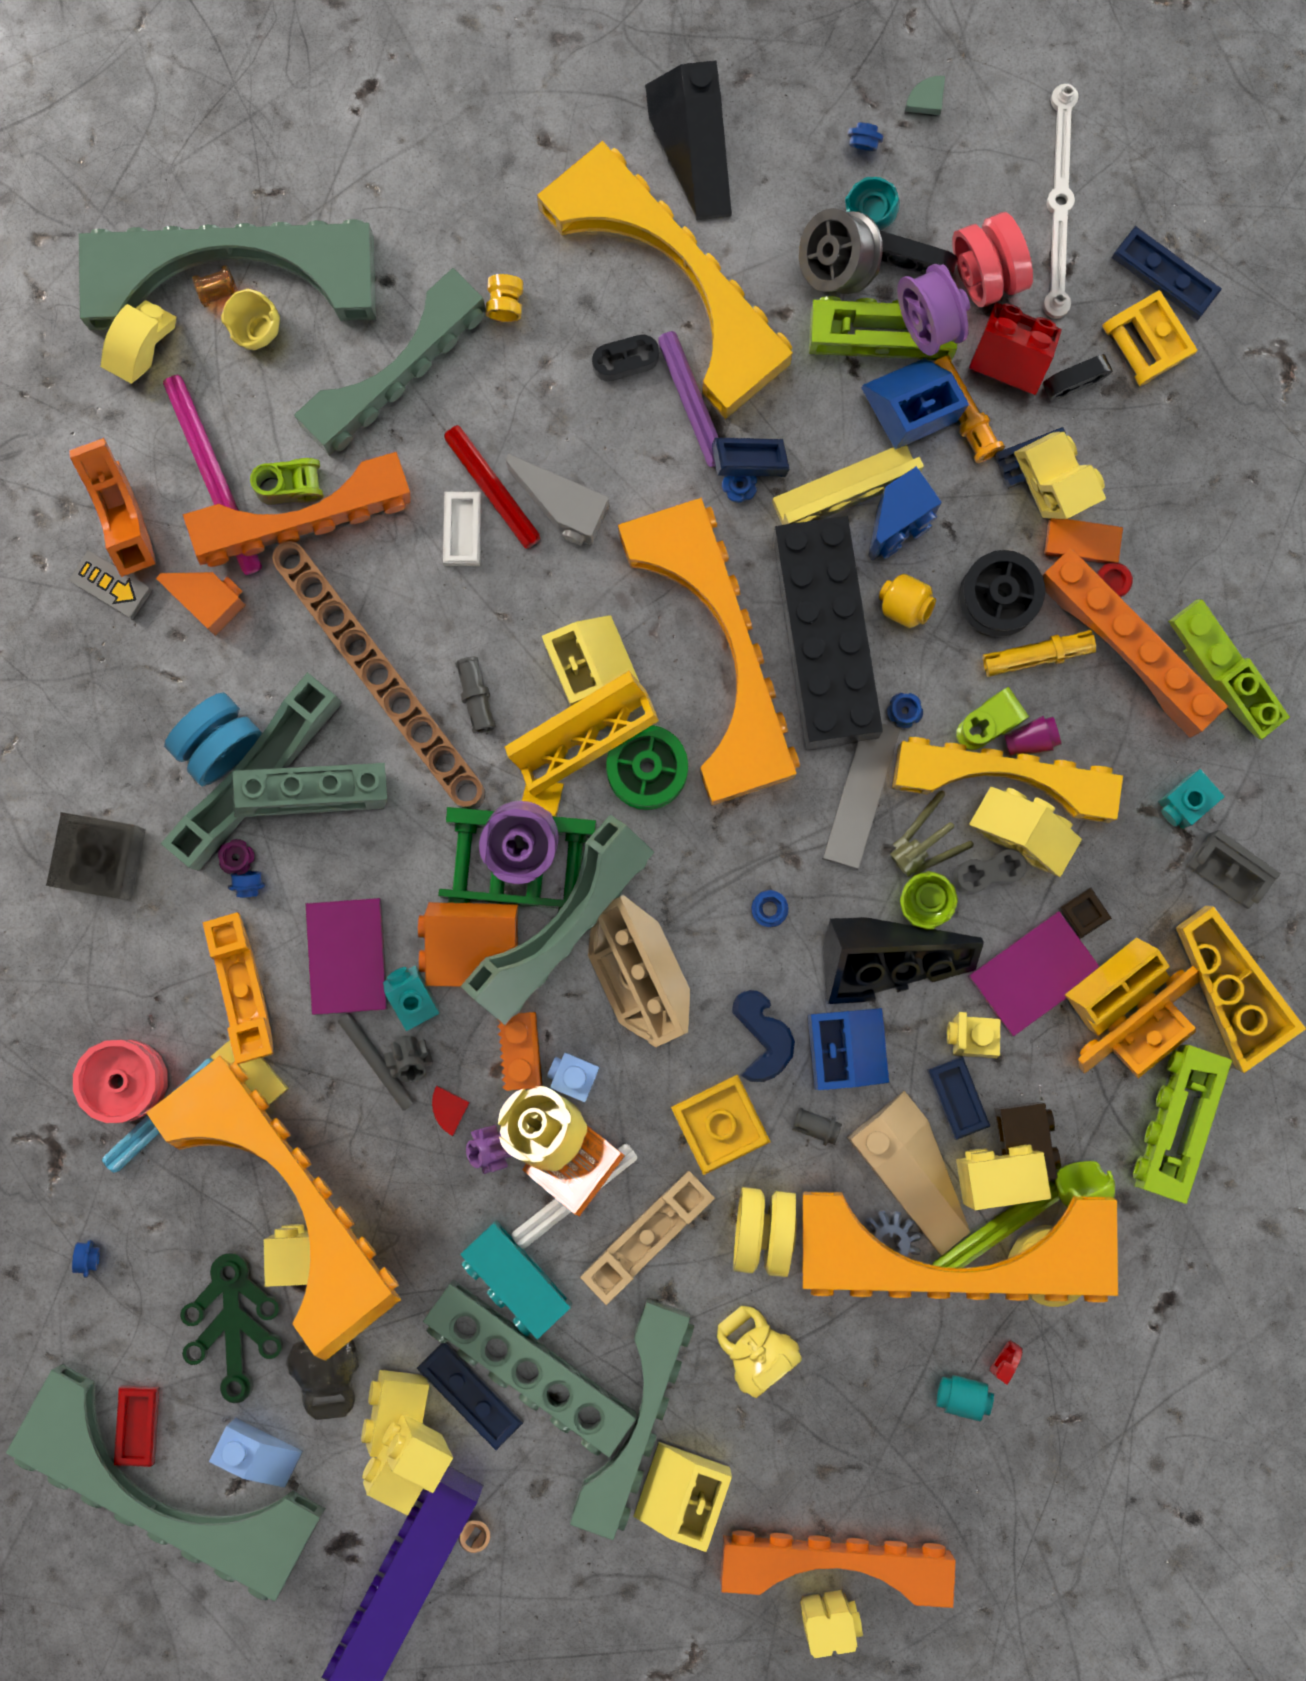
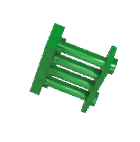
(466, 824)

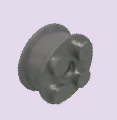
(840, 251)

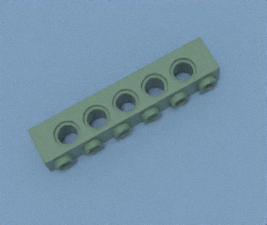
(597, 1437)

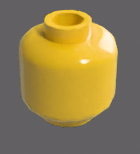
(907, 600)

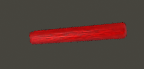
(492, 486)

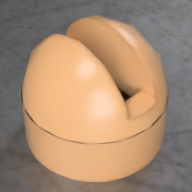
(480, 1541)

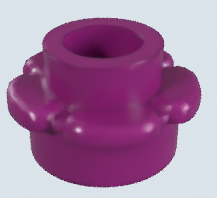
(226, 853)

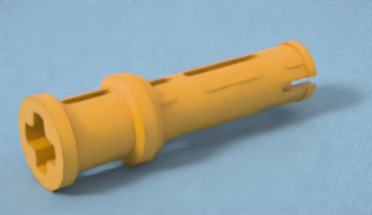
(973, 423)

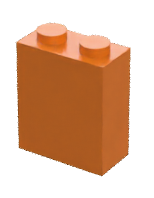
(461, 937)

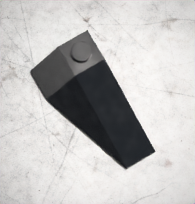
(689, 124)

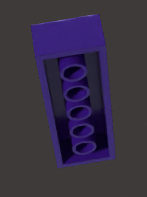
(408, 1577)

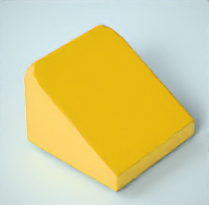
(547, 799)

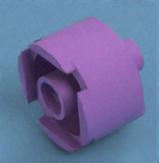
(501, 851)

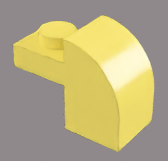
(132, 339)

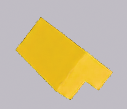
(1118, 985)

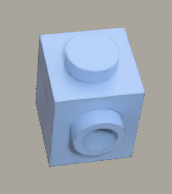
(573, 1076)

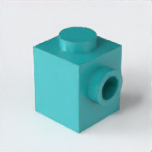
(1190, 800)
(410, 997)

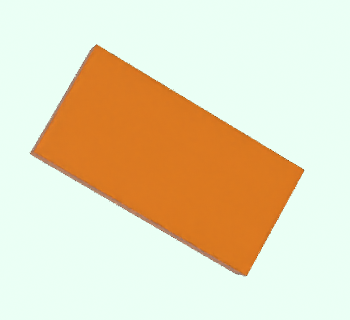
(1089, 540)

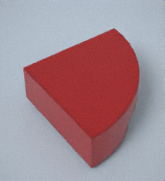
(448, 1109)
(1007, 1362)

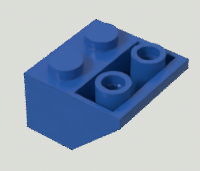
(915, 401)
(904, 510)
(848, 1049)

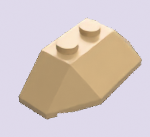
(639, 973)

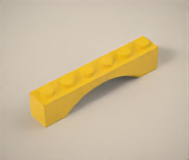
(1081, 792)

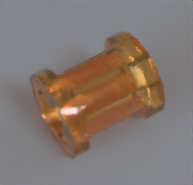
(214, 286)

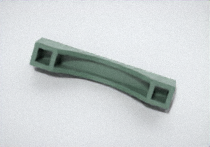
(338, 413)
(287, 734)
(608, 864)
(605, 1492)

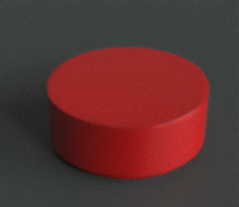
(1117, 577)

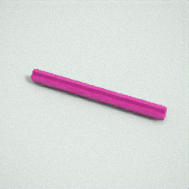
(204, 456)

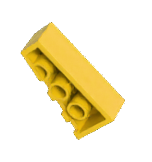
(1239, 994)

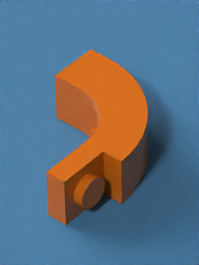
(116, 506)

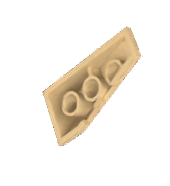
(909, 1163)

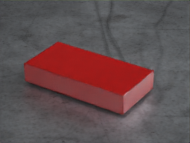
(136, 1426)

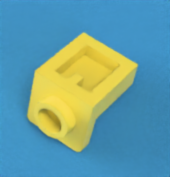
(974, 1036)

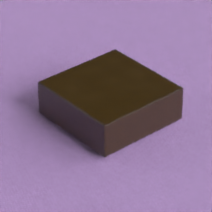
(1084, 913)

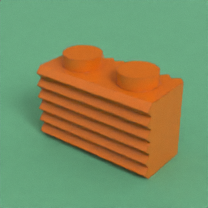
(520, 1052)

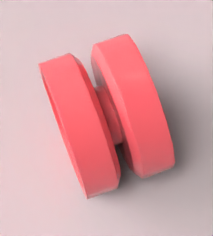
(992, 259)
(97, 1080)

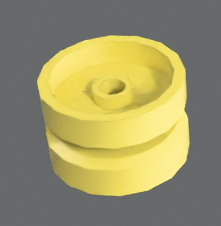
(767, 1232)

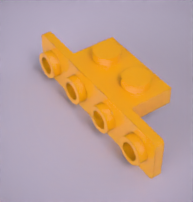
(1147, 1033)

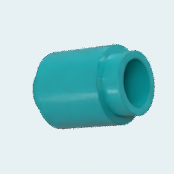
(964, 1397)

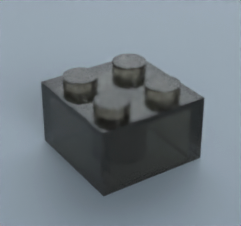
(96, 856)

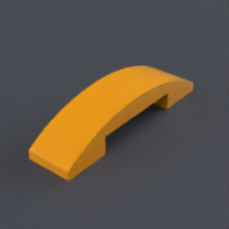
(240, 988)

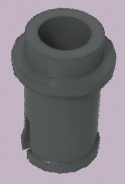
(817, 1126)

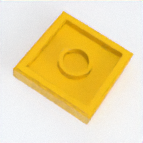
(720, 1124)

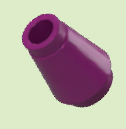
(1034, 737)

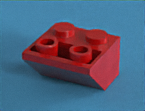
(1016, 348)

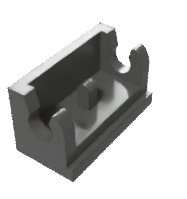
(1233, 869)

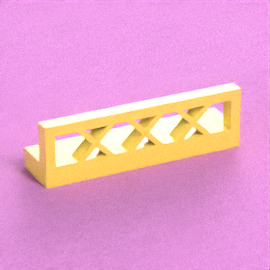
(844, 487)

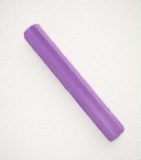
(689, 393)

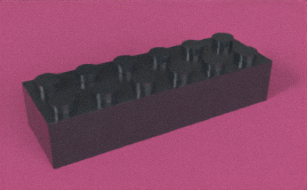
(827, 632)

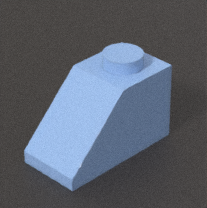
(255, 1454)

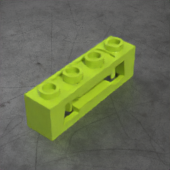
(831, 323)
(1178, 1175)

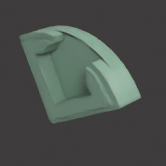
(927, 96)

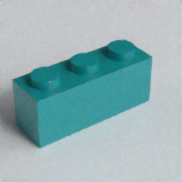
(515, 1281)

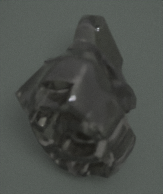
(324, 1378)

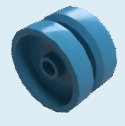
(212, 739)

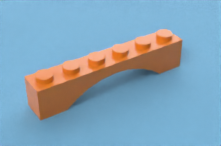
(225, 532)
(1167, 676)
(757, 1564)

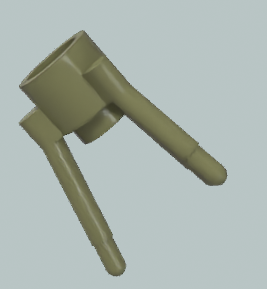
(911, 855)

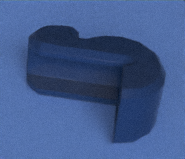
(770, 1032)

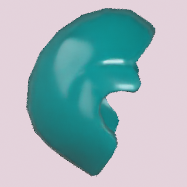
(875, 199)

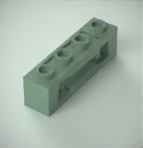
(309, 789)

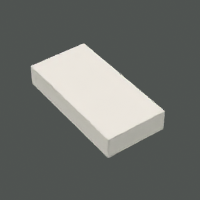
(462, 529)

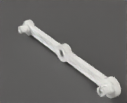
(1063, 100)

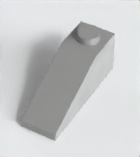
(567, 504)

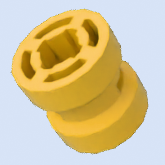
(504, 298)

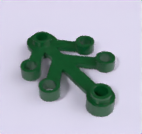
(232, 1320)

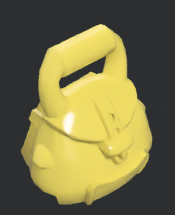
(759, 1355)

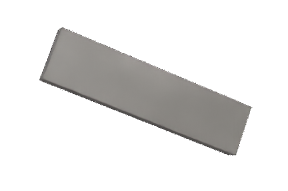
(860, 799)

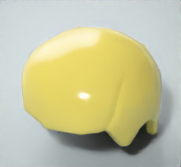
(251, 319)

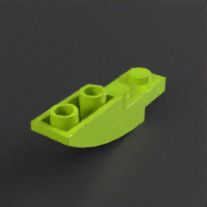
(1226, 671)

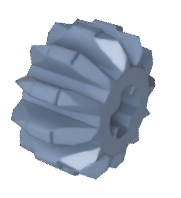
(901, 1230)

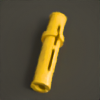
(1047, 651)

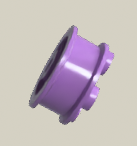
(933, 309)

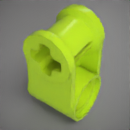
(290, 483)
(994, 717)

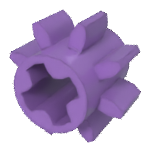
(487, 1150)

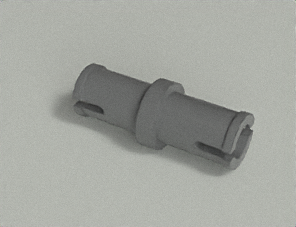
(475, 694)

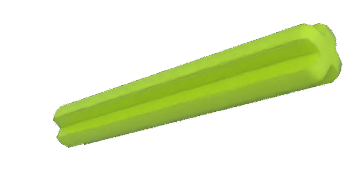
(995, 1231)

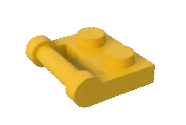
(1160, 333)

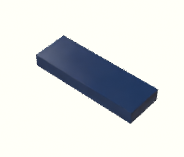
(1166, 273)
(470, 1395)

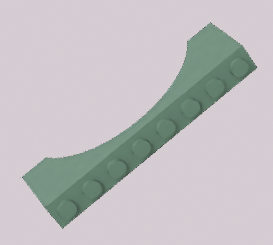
(132, 264)
(67, 1446)

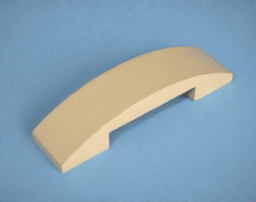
(646, 1237)

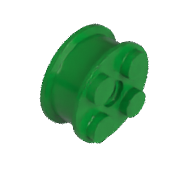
(653, 788)

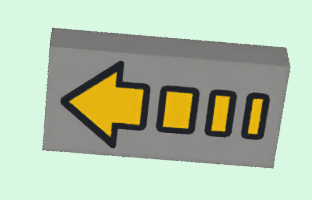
(105, 583)

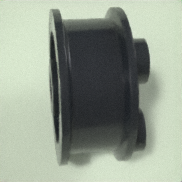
(989, 610)

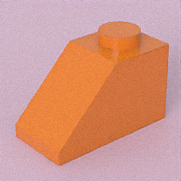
(205, 596)

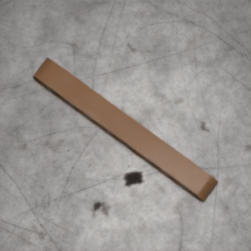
(366, 663)

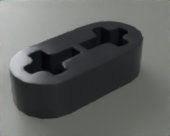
(624, 349)
(1077, 377)

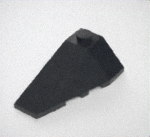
(881, 955)

